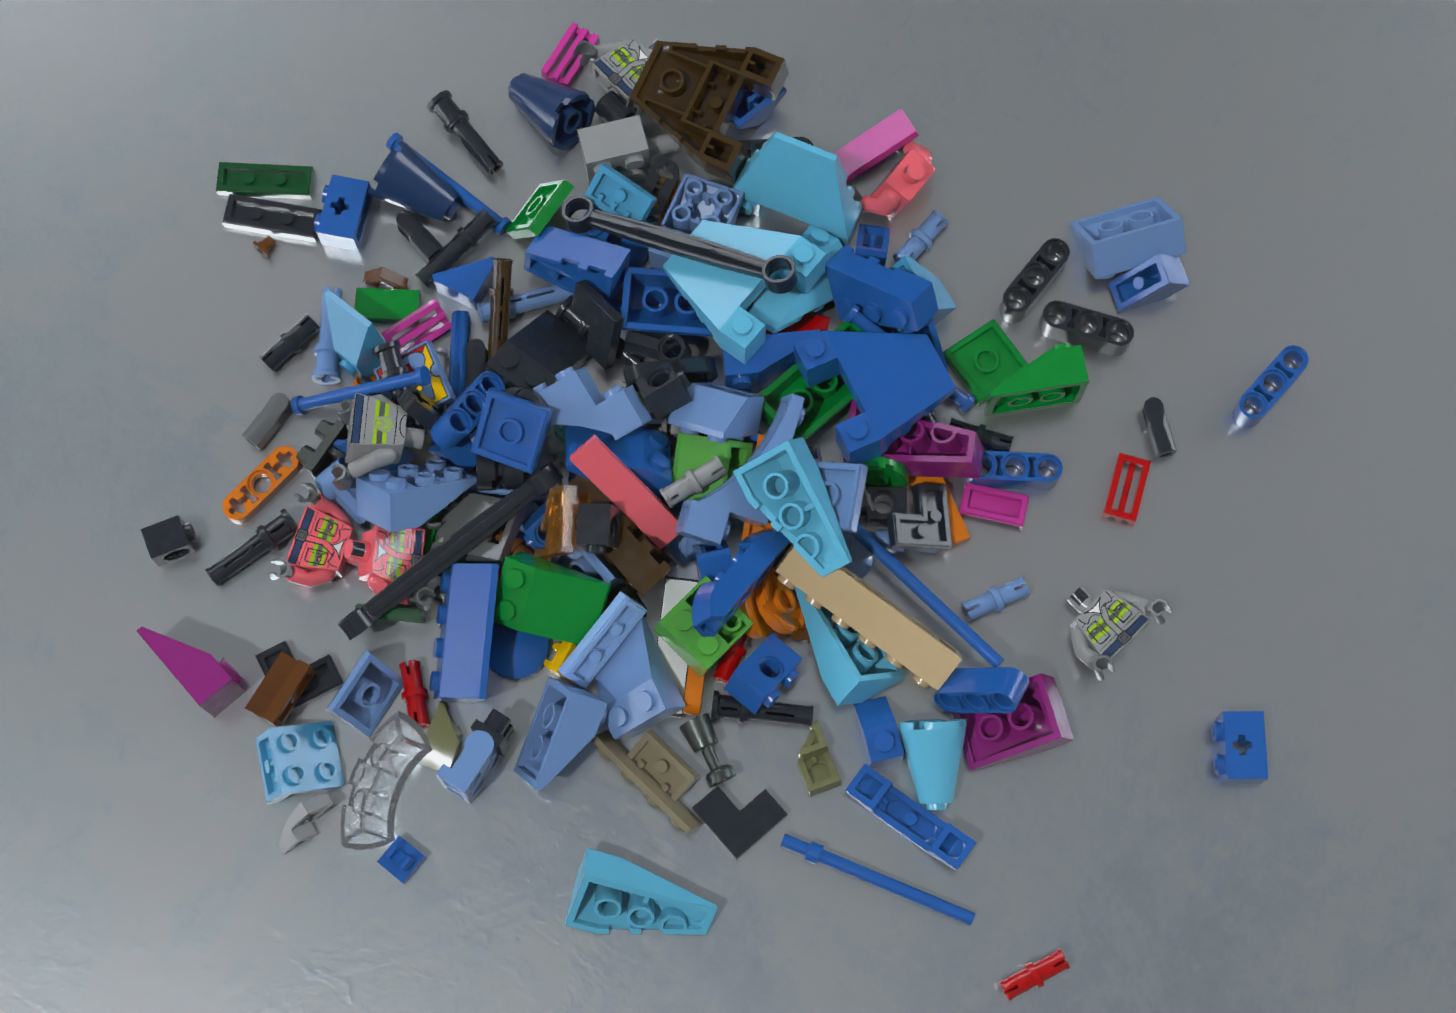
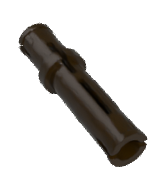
(499, 323)

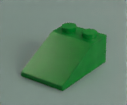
(1048, 381)
(548, 598)

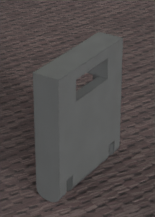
(467, 508)

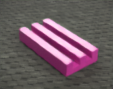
(582, 34)
(412, 318)

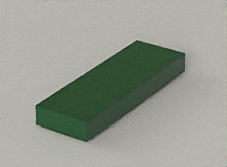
(265, 180)

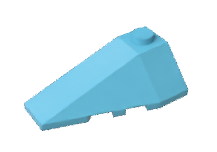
(785, 309)
(794, 498)
(845, 663)
(627, 897)

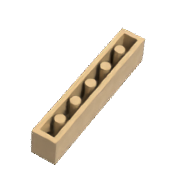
(875, 618)

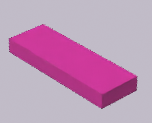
(876, 144)

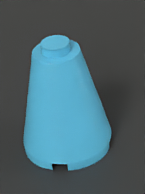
(934, 758)

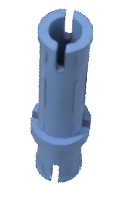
(527, 301)

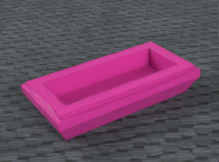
(994, 504)

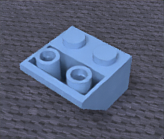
(719, 412)

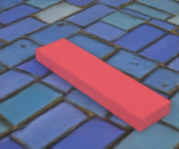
(626, 491)

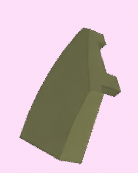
(443, 738)
(816, 763)

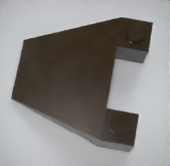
(697, 92)

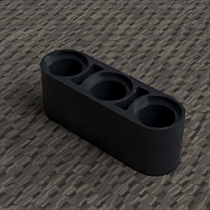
(1038, 267)
(1101, 323)

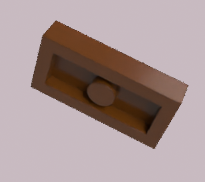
(280, 689)

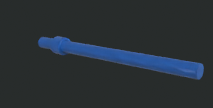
(815, 853)

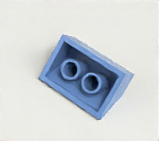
(1128, 237)

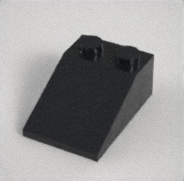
(539, 353)

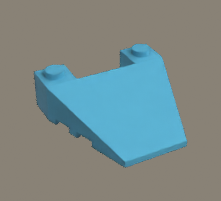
(800, 184)
(724, 295)

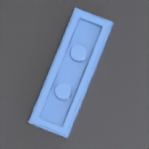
(602, 640)

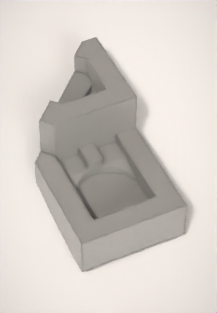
(300, 825)

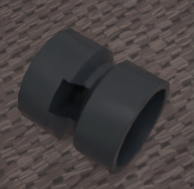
(493, 473)

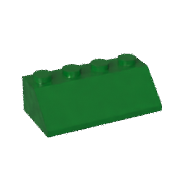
(820, 400)

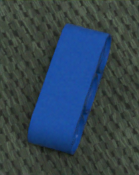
(1277, 374)
(464, 411)
(1027, 463)
(982, 690)

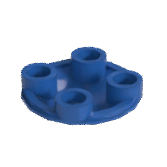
(516, 652)

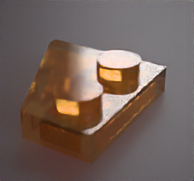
(559, 522)

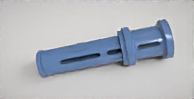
(326, 357)

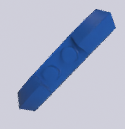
(720, 599)

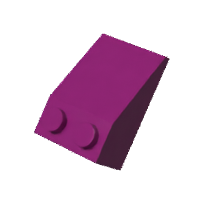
(206, 679)
(1031, 729)

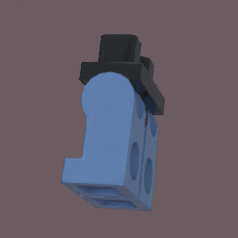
(478, 757)

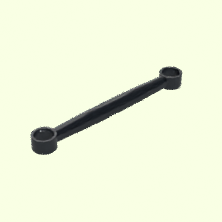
(680, 244)
(450, 551)

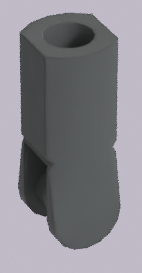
(268, 421)

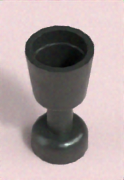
(702, 738)

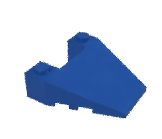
(889, 377)

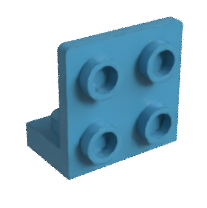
(619, 195)
(298, 759)

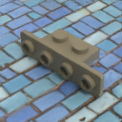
(656, 772)

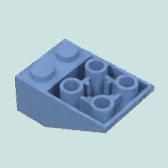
(693, 202)
(410, 494)

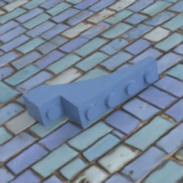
(580, 403)
(708, 516)

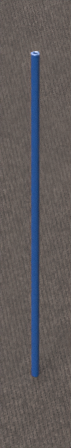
(908, 578)

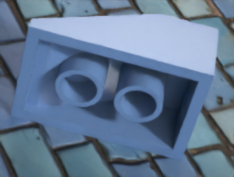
(637, 685)
(559, 730)

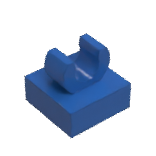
(401, 859)

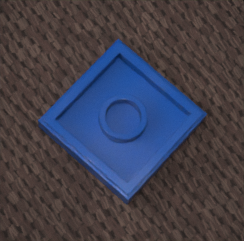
(511, 430)

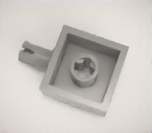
(622, 147)

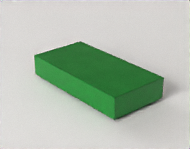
(386, 304)

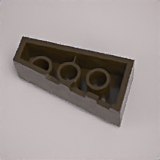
(636, 554)

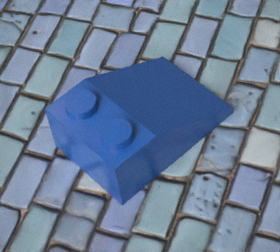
(765, 365)
(642, 451)

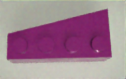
(935, 450)

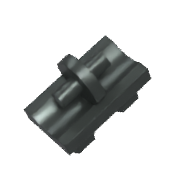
(318, 460)

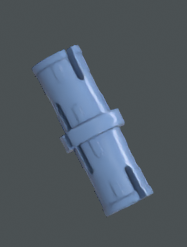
(922, 238)
(995, 598)

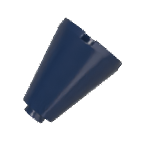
(552, 108)
(413, 185)

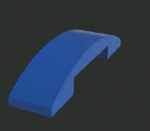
(910, 818)

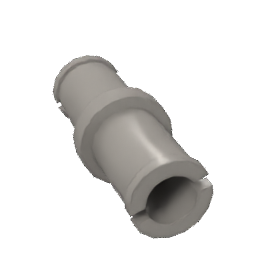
(693, 481)

